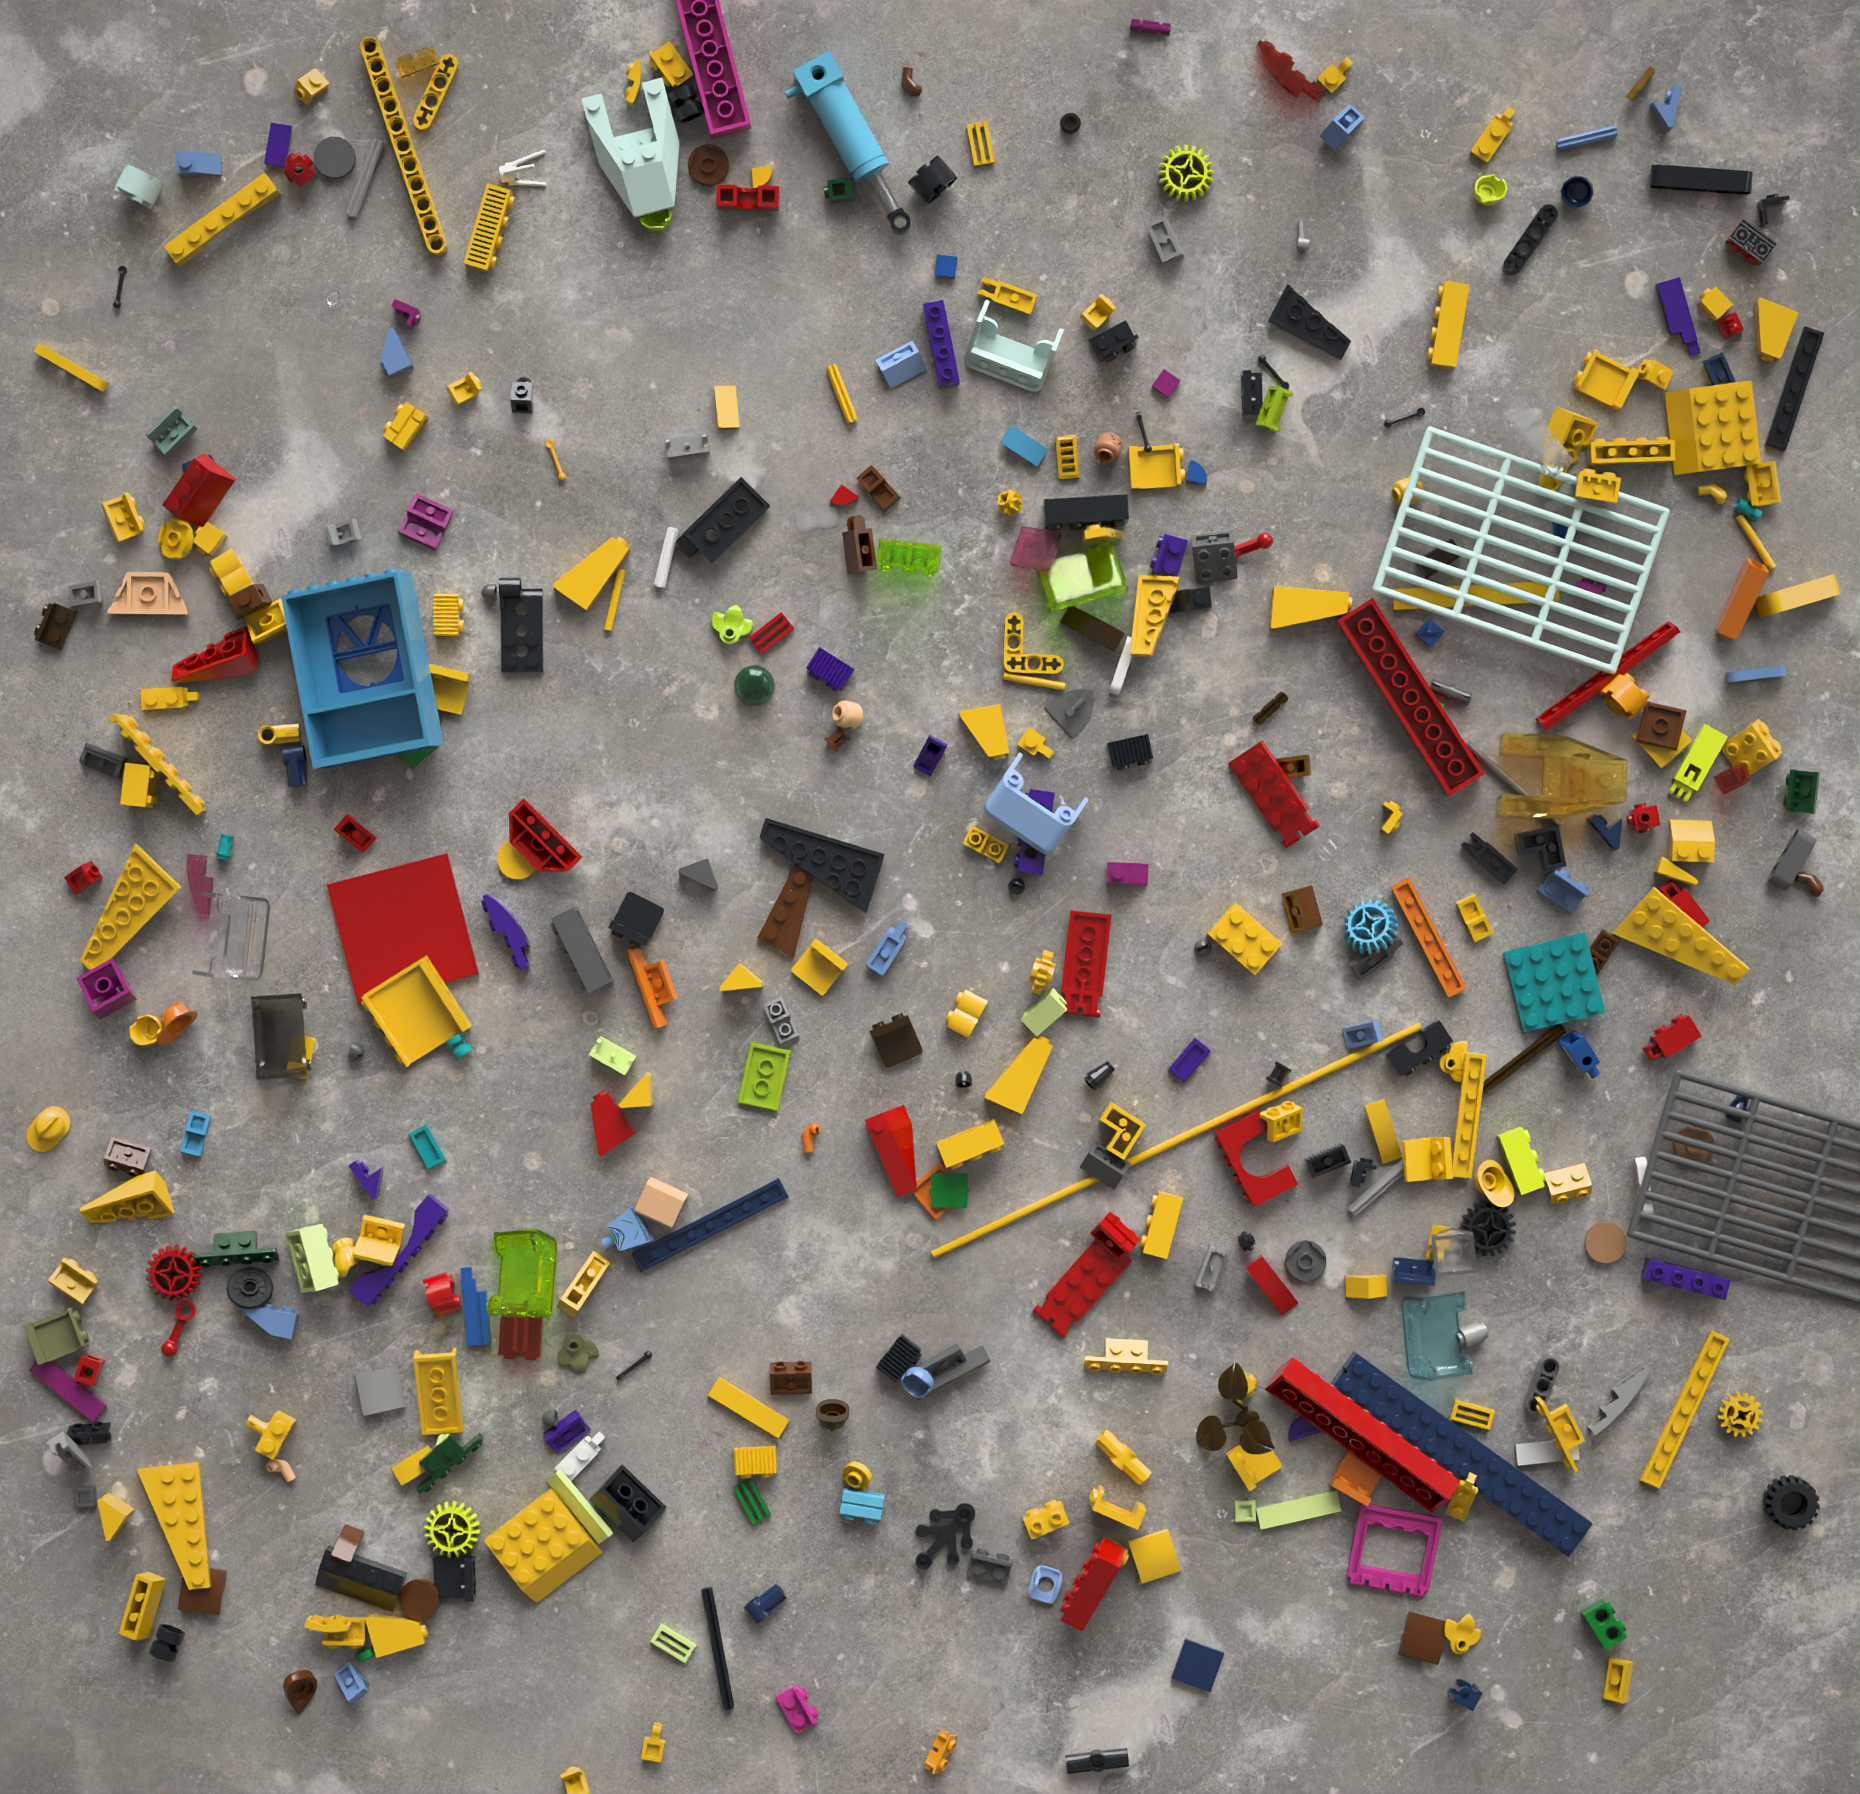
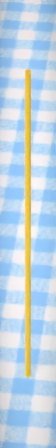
(1180, 1138)

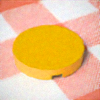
(175, 539)
(513, 863)

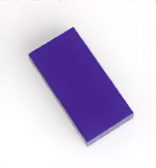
(278, 144)
(1189, 1059)

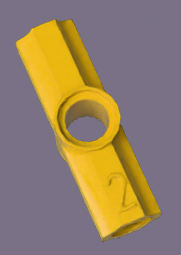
(1123, 1457)

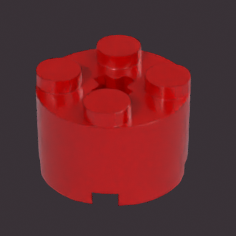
(441, 1295)

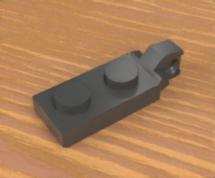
(1366, 963)

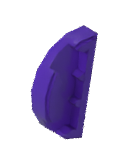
(1301, 1428)

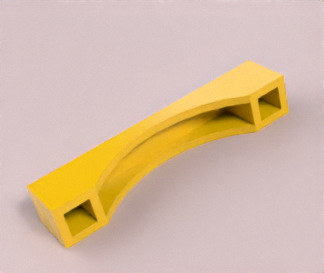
(242, 203)

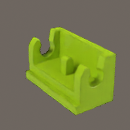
(1273, 408)

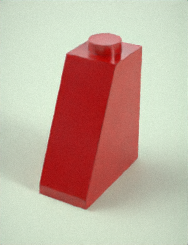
(609, 1123)

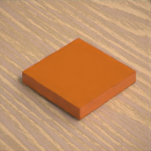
(924, 1195)

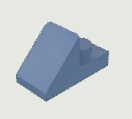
(1666, 113)
(1362, 1034)
(351, 1682)

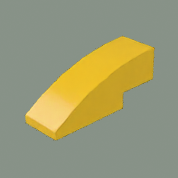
(1383, 1131)

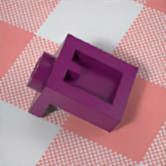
(405, 309)
(1588, 585)

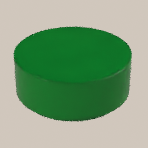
(365, 1653)

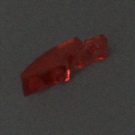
(1280, 67)

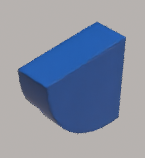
(1196, 473)

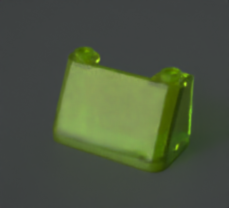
(1082, 578)
(525, 1274)

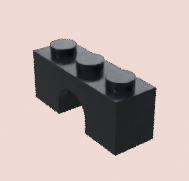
(1435, 1040)

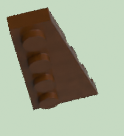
(787, 914)

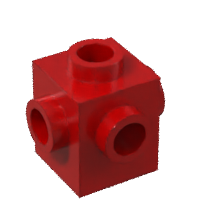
(302, 175)
(1650, 814)

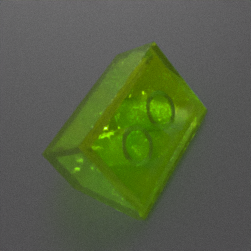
(908, 556)

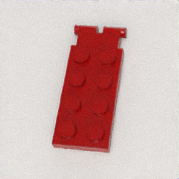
(1273, 793)
(1085, 961)
(1080, 1287)

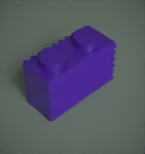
(830, 669)

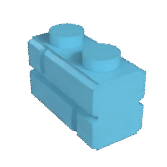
(861, 1505)

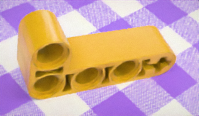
(1797, 596)

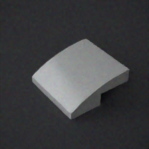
(380, 1390)

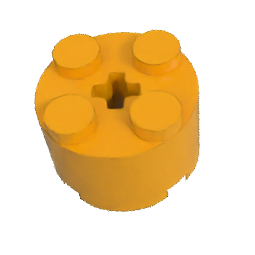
(1624, 696)

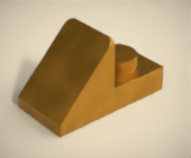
(1295, 766)

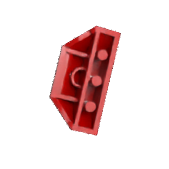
(540, 840)

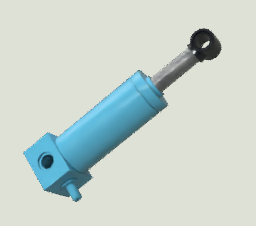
(847, 130)

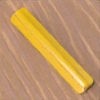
(841, 393)

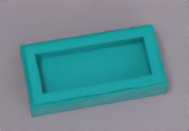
(427, 1147)

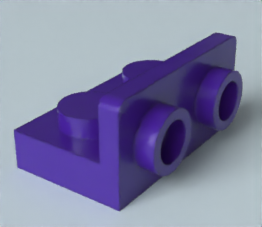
(1169, 555)

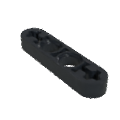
(1529, 239)

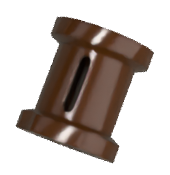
(837, 739)

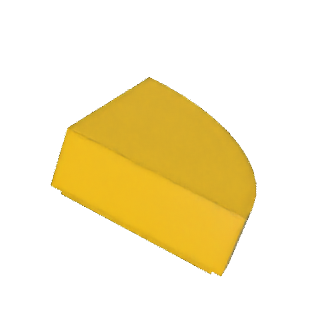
(761, 175)

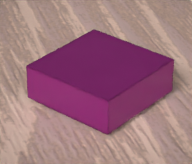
(1166, 383)

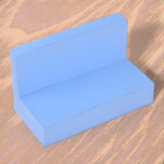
(901, 364)

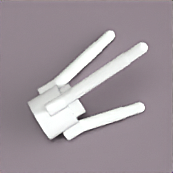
(510, 171)

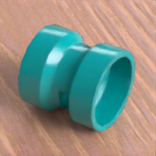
(462, 1049)

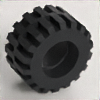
(1779, 1490)

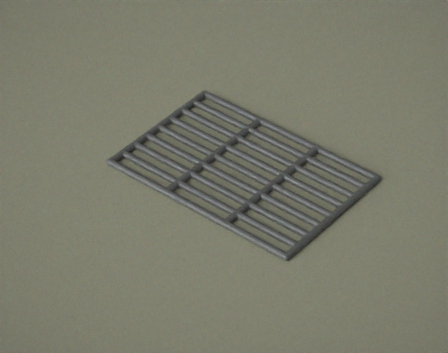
(1733, 1176)

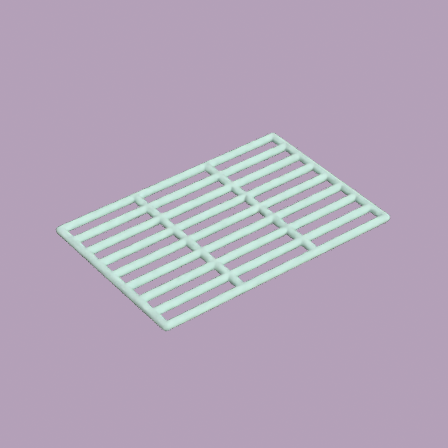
(1481, 537)

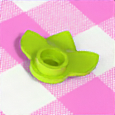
(733, 622)

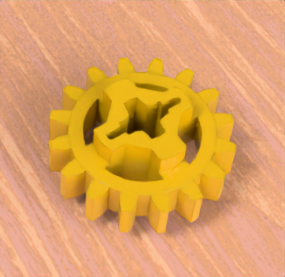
(1042, 972)
(1748, 1410)

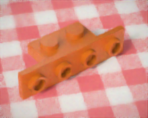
(654, 985)

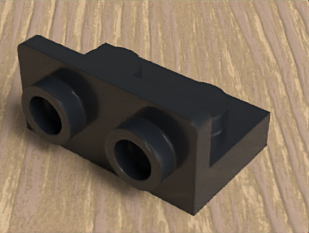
(1251, 392)

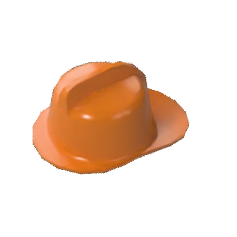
(174, 1022)

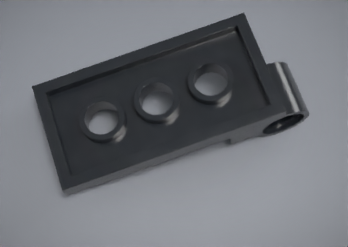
(695, 538)
(510, 597)

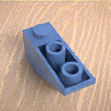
(274, 1320)

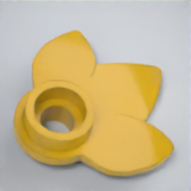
(1456, 1054)
(1463, 1631)

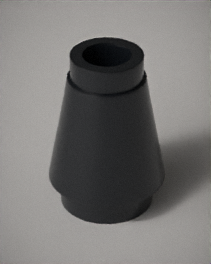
(1097, 1077)

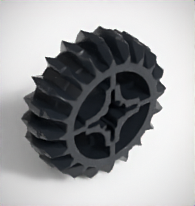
(1489, 1219)

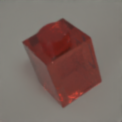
(1732, 778)

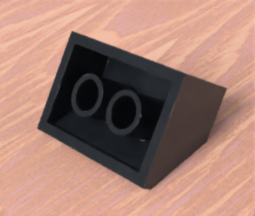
(627, 1503)

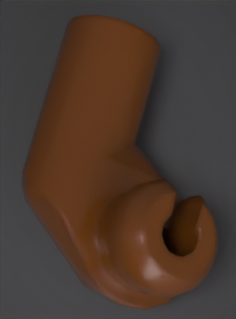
(1813, 882)

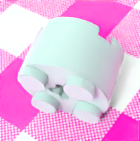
(138, 186)

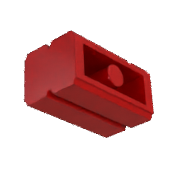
(1115, 1236)

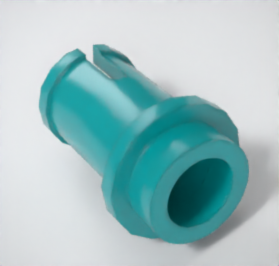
(1747, 509)
(224, 847)

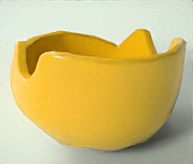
(145, 1030)

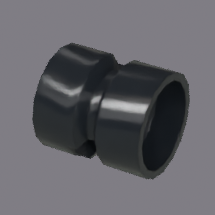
(685, 102)
(167, 1641)

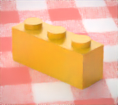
(1161, 1224)
(142, 1606)

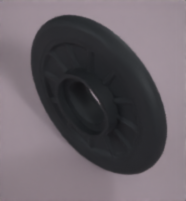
(247, 1276)

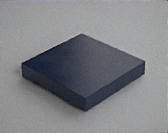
(1197, 1665)

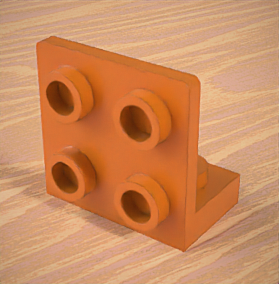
(1355, 1479)

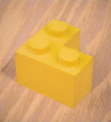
(1127, 1129)

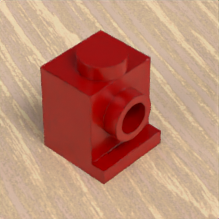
(81, 1375)

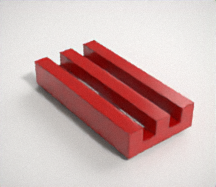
(773, 631)

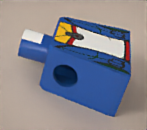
(1580, 1053)

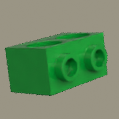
(1600, 1626)

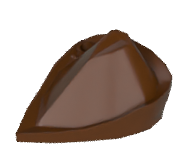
(299, 1689)

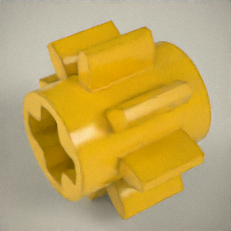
(1009, 502)

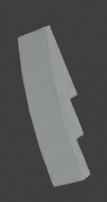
(1624, 1393)

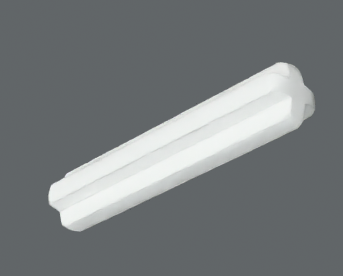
(666, 557)

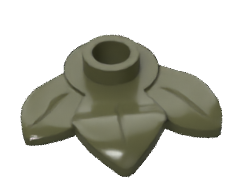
(578, 1355)

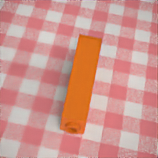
(1742, 598)

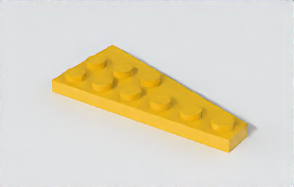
(133, 902)

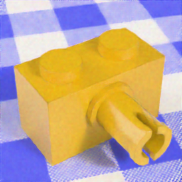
(272, 1434)

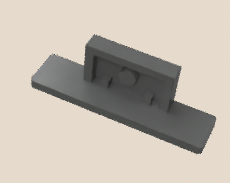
(953, 1365)

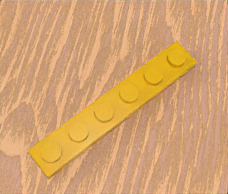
(1468, 1114)

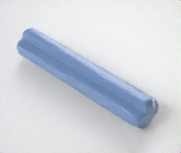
(1587, 138)

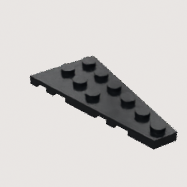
(837, 864)

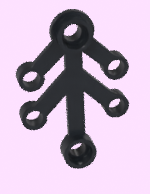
(947, 1533)

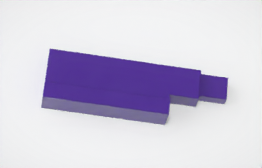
(1677, 313)

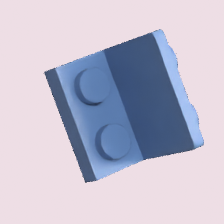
(1562, 890)

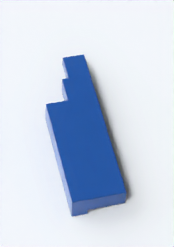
(475, 1310)

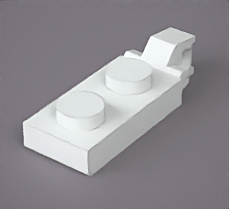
(580, 1456)

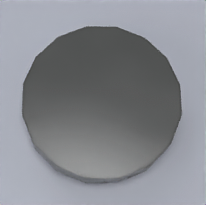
(334, 157)
(1305, 1260)

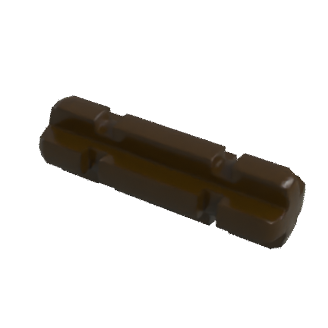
(1270, 708)

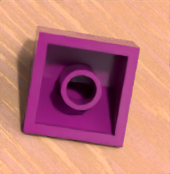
(106, 988)

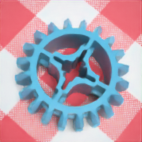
(1354, 930)

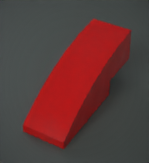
(1271, 1284)

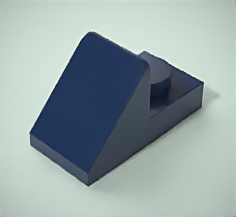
(1610, 834)

